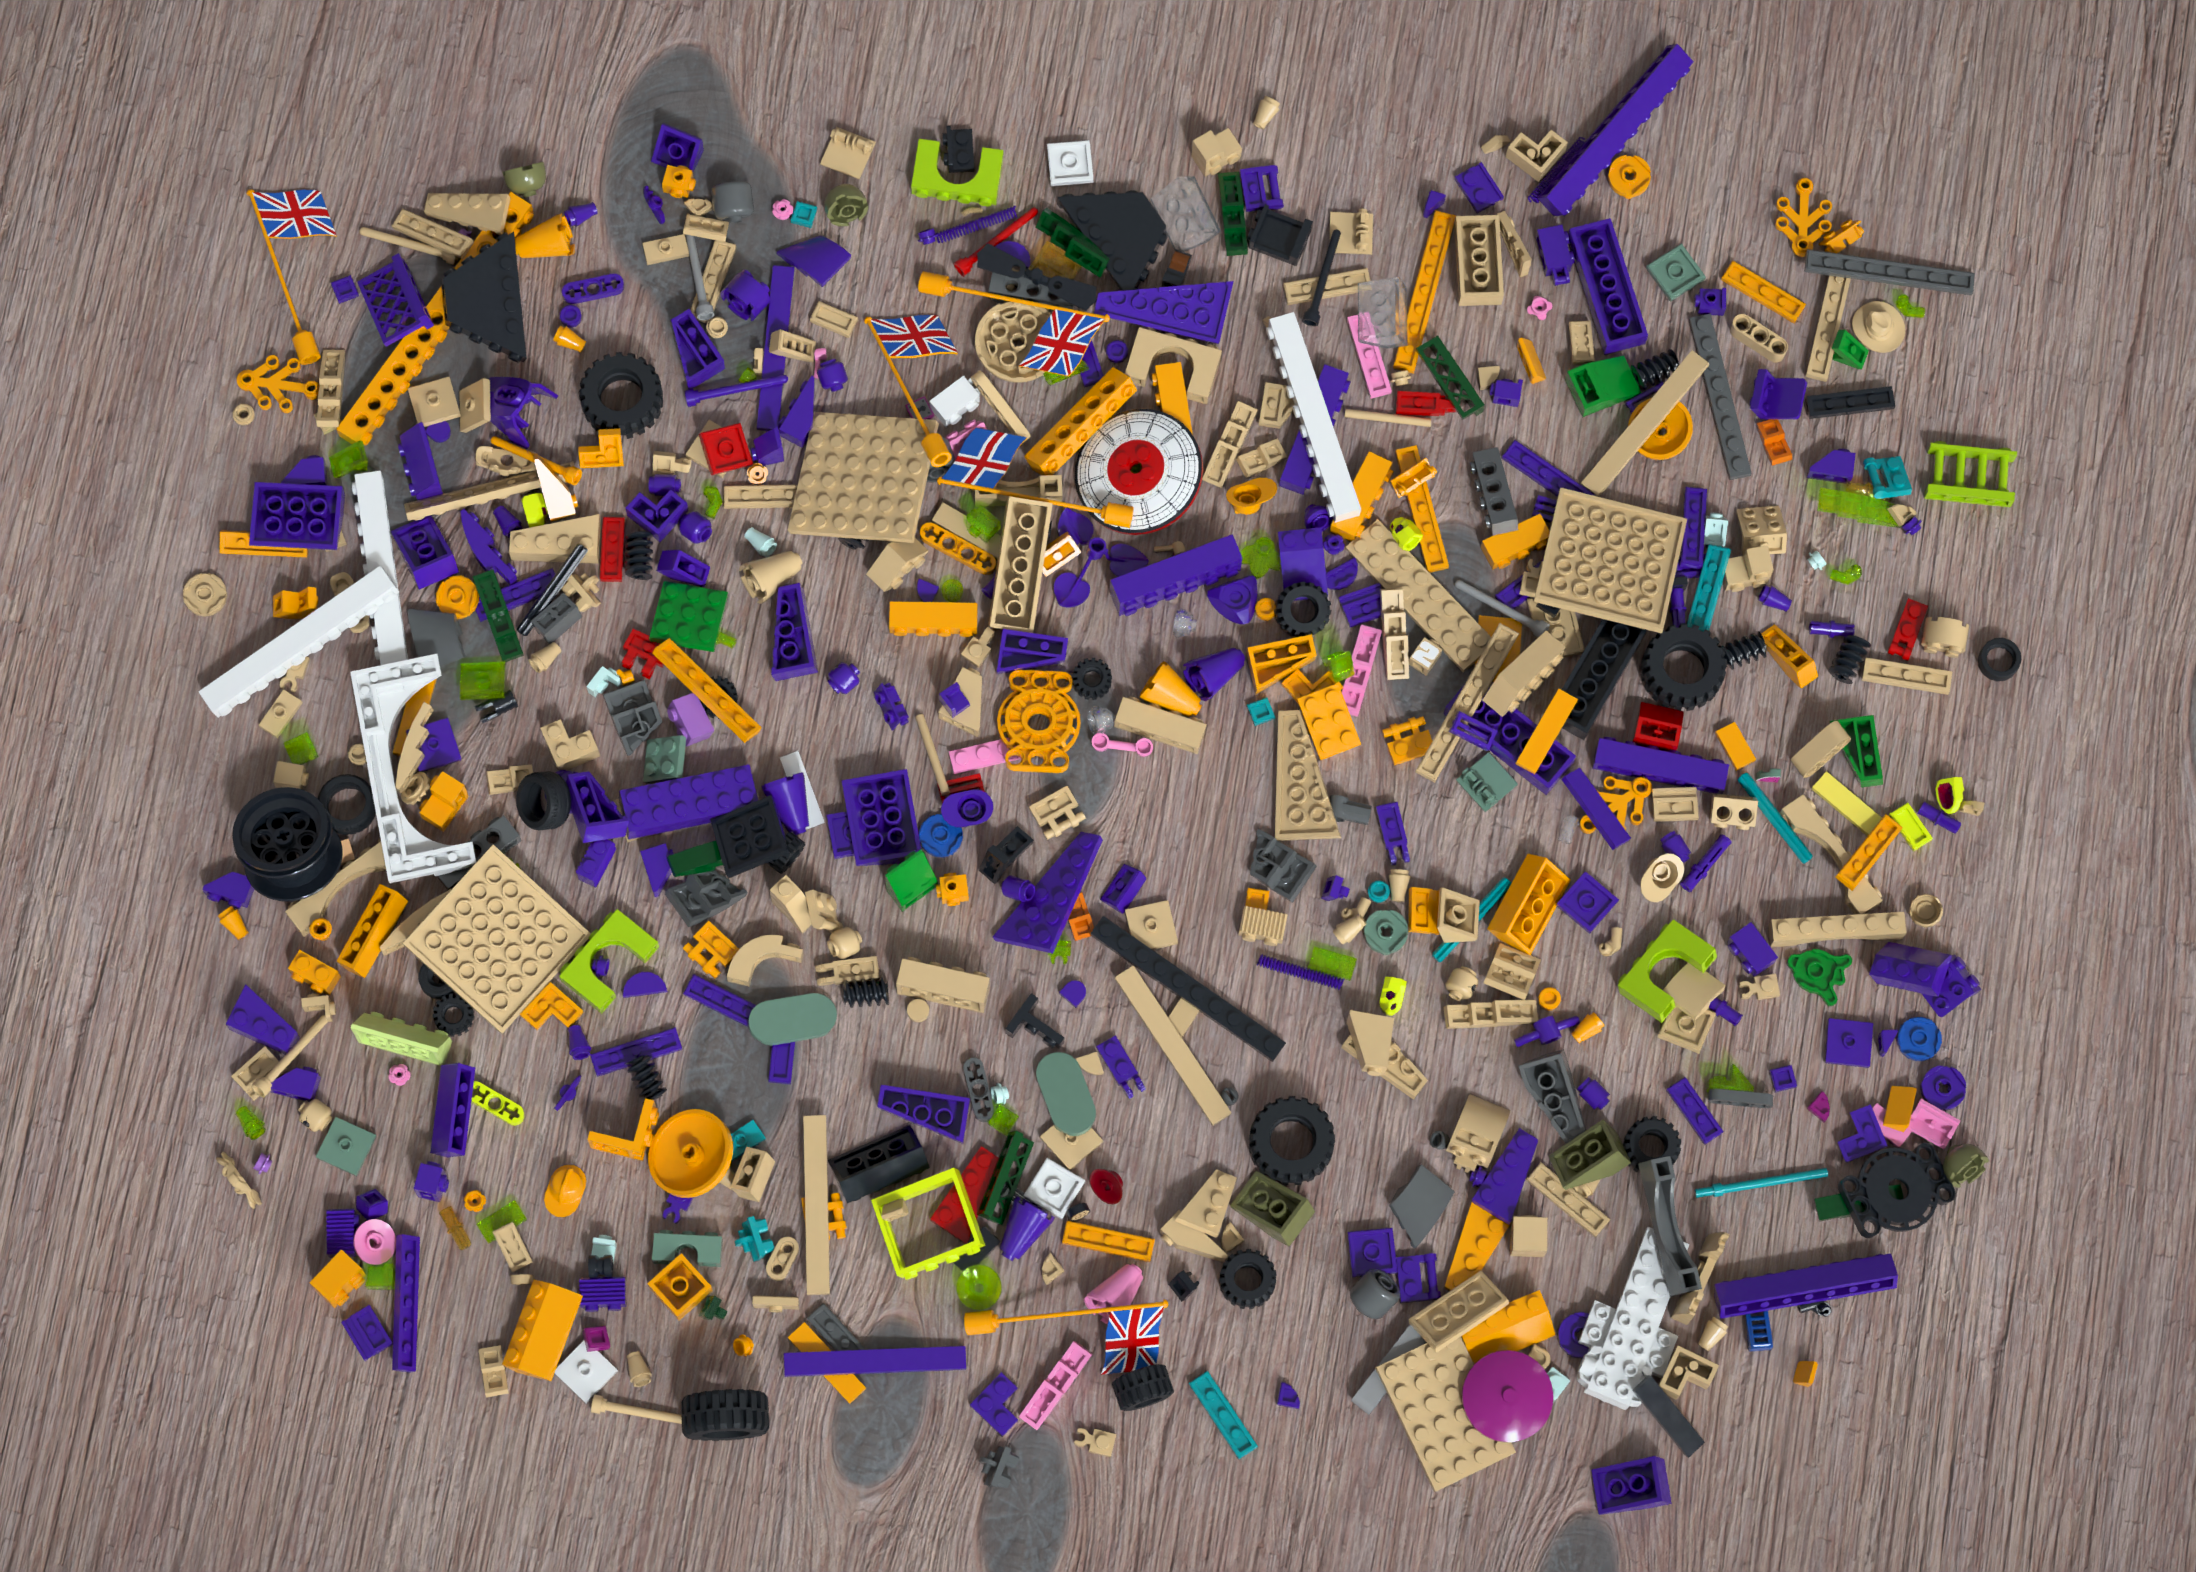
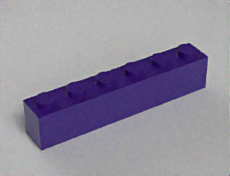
(1299, 465)
(1660, 765)

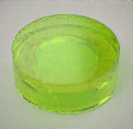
(952, 590)

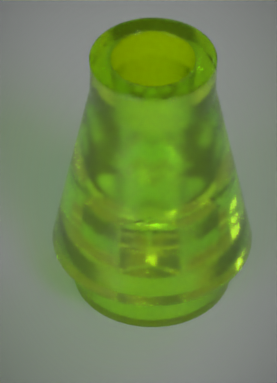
(251, 1124)

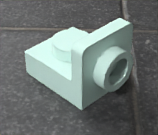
(1715, 529)
(599, 681)
(604, 1246)
(1558, 1382)

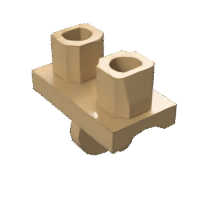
(587, 598)

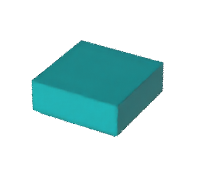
(804, 214)
(1260, 711)

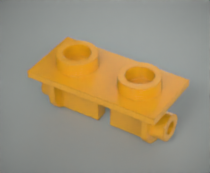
(1848, 231)
(1413, 477)

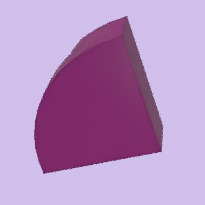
(1820, 1107)

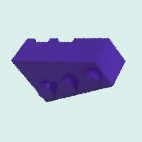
(1029, 650)
(593, 811)
(260, 1023)

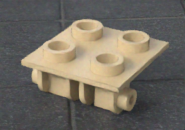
(847, 153)
(1355, 231)

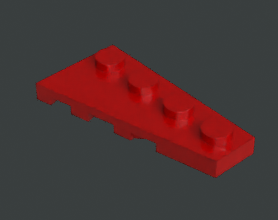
(976, 1177)

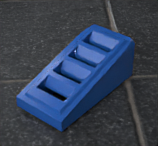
(1759, 1346)

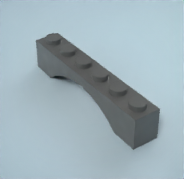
(1678, 1267)

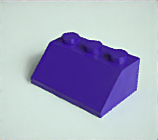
(419, 463)
(1910, 968)

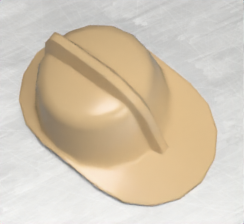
(1661, 877)

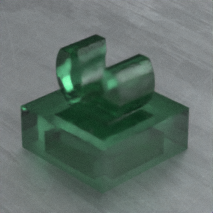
(712, 1309)

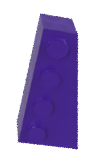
(793, 644)
(930, 1110)

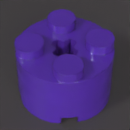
(746, 295)

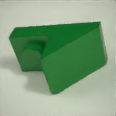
(1849, 350)

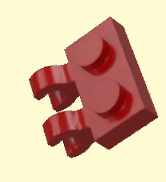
(640, 645)

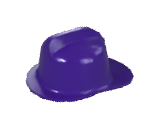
(967, 808)

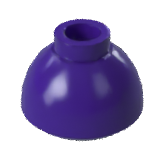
(1316, 517)

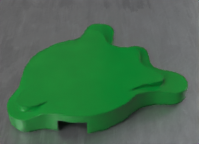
(1818, 972)

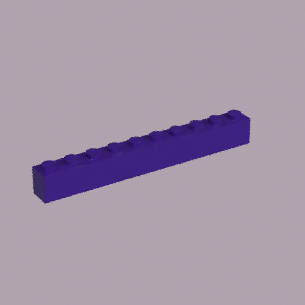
(1615, 130)

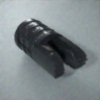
(501, 706)

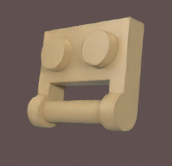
(822, 907)

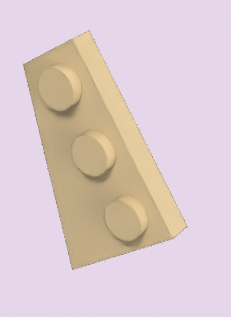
(1514, 245)
(1209, 1205)

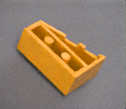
(1278, 660)

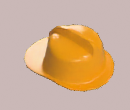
(1250, 495)
(565, 1190)

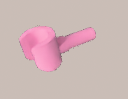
(820, 354)

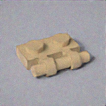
(1054, 806)

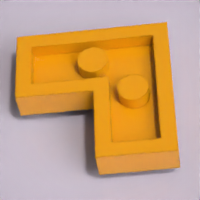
(607, 454)
(1298, 685)
(551, 1002)

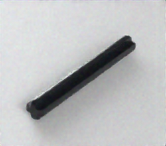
(553, 588)

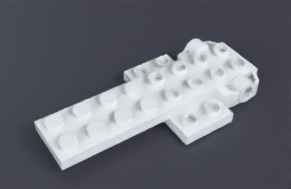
(1627, 1340)

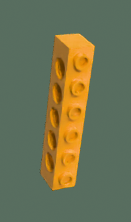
(1080, 422)

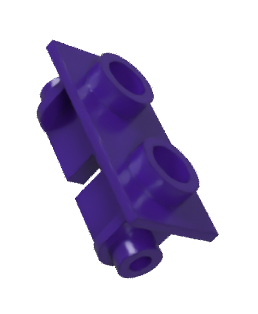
(886, 697)

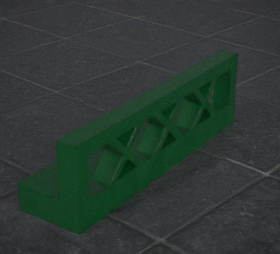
(1454, 375)
(1000, 1176)

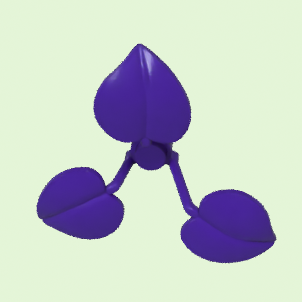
(1124, 559)

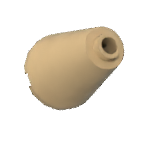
(767, 574)

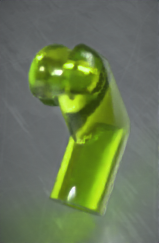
(1907, 309)
(715, 500)
(1848, 576)
(726, 640)

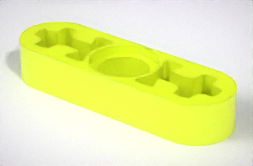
(496, 1112)

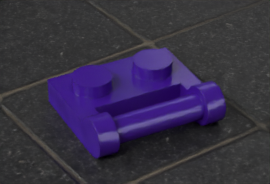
(1254, 189)
(1410, 1278)

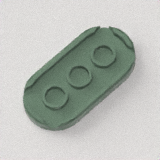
(792, 1019)
(1065, 1094)

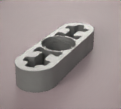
(1740, 1098)
(976, 1106)

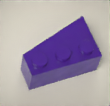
(696, 351)

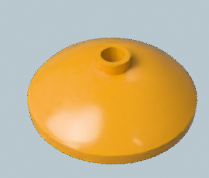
(1677, 436)

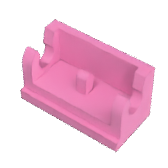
(1932, 1124)

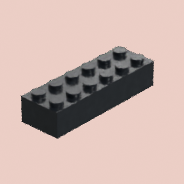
(1599, 673)

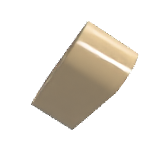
(1762, 347)
(1820, 749)

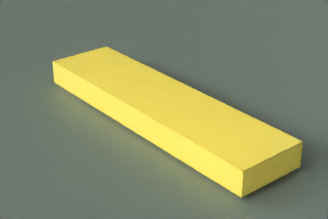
(1846, 803)

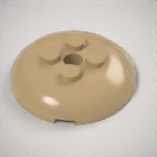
(996, 336)

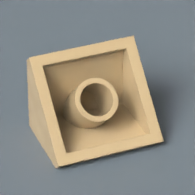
(1457, 916)

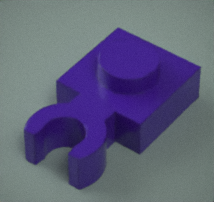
(677, 1204)

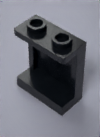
(1279, 236)

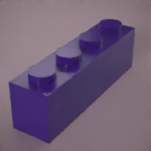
(452, 1110)

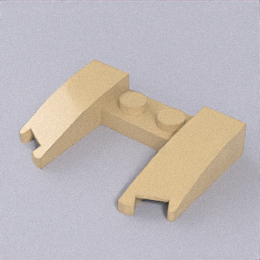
(1710, 1252)

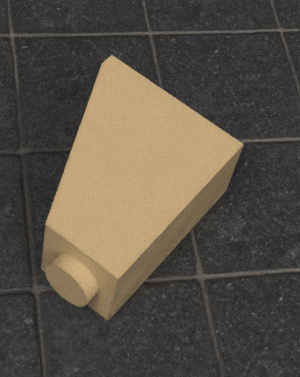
(971, 687)
(791, 903)
(1371, 1040)

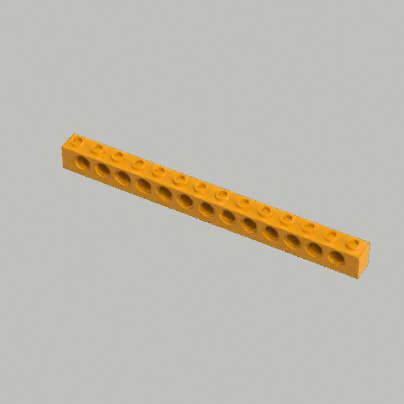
(398, 359)

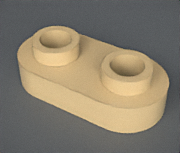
(782, 1259)

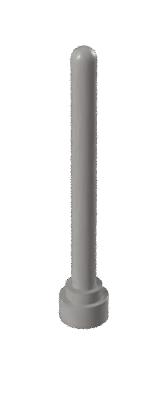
(704, 309)
(1537, 627)

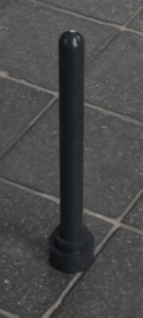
(1311, 316)

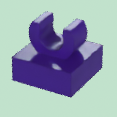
(1334, 889)

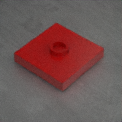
(725, 449)

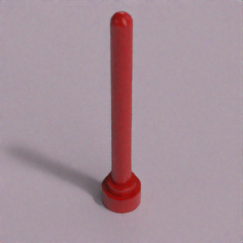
(964, 265)

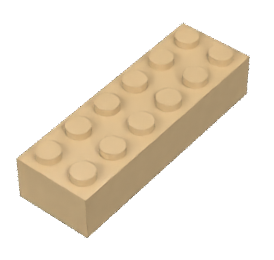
(1020, 564)

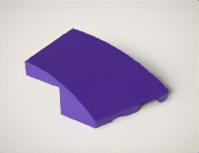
(816, 258)

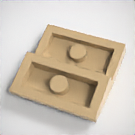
(1512, 971)
(1693, 990)

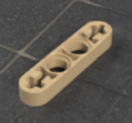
(999, 405)

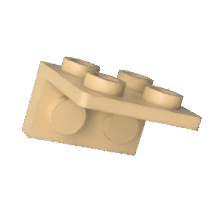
(1761, 528)

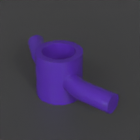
(1547, 1030)

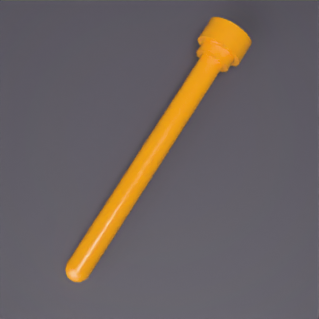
(571, 474)

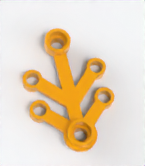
(1802, 220)
(275, 383)
(1620, 802)

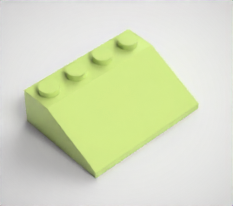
(402, 1038)

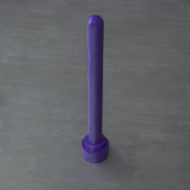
(694, 397)

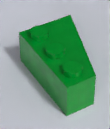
(1863, 750)

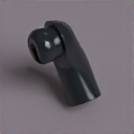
(1821, 1308)

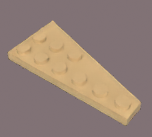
(1301, 795)

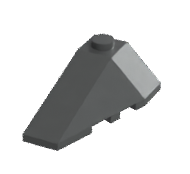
(1553, 1088)

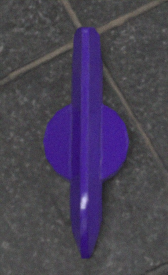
(655, 204)
(568, 1092)

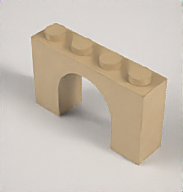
(1151, 345)

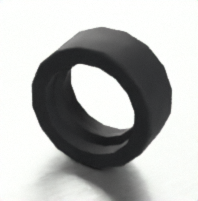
(2005, 644)

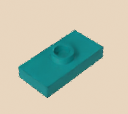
(746, 1136)

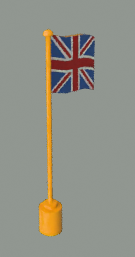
(291, 217)
(912, 339)
(1060, 340)
(1130, 1332)

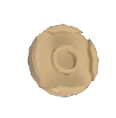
(205, 594)

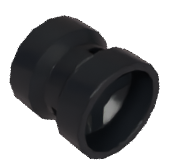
(600, 1265)

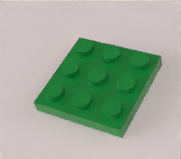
(689, 616)

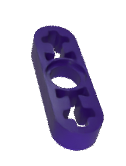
(596, 280)

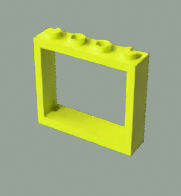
(914, 1190)

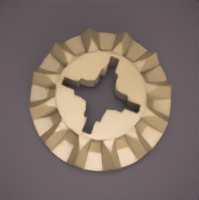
(416, 788)

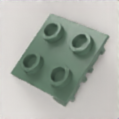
(1486, 782)

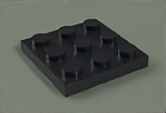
(750, 836)

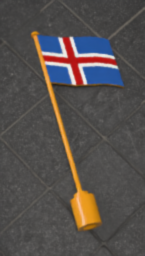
(986, 460)

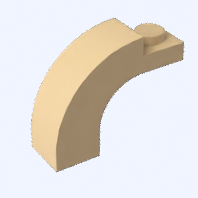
(756, 951)

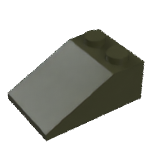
(1590, 1156)
(1273, 1208)

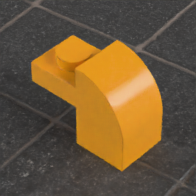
(295, 604)

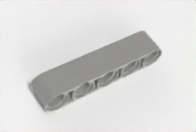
(1373, 1390)

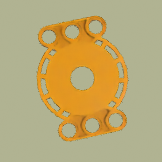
(1045, 700)

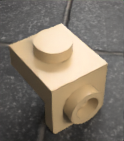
(316, 1002)

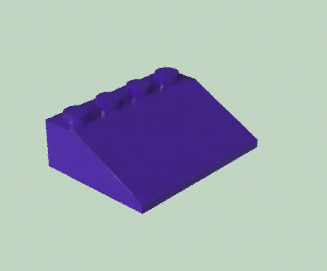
(296, 515)
(881, 818)

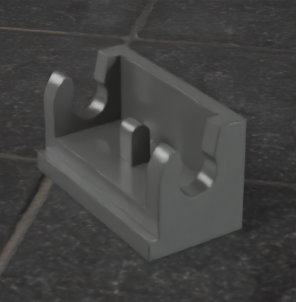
(556, 618)

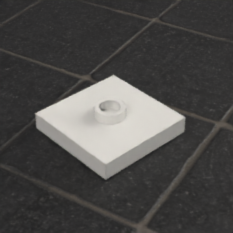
(1070, 163)
(1054, 1188)
(585, 1372)

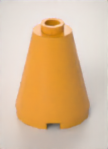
(547, 239)
(1170, 692)

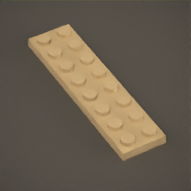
(1423, 595)

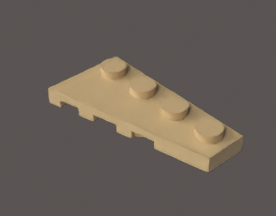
(1400, 1070)

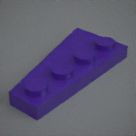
(1506, 1179)

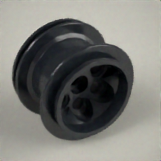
(279, 828)

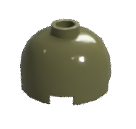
(526, 179)
(845, 204)
(1964, 1163)

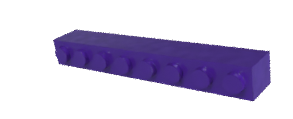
(1805, 1285)

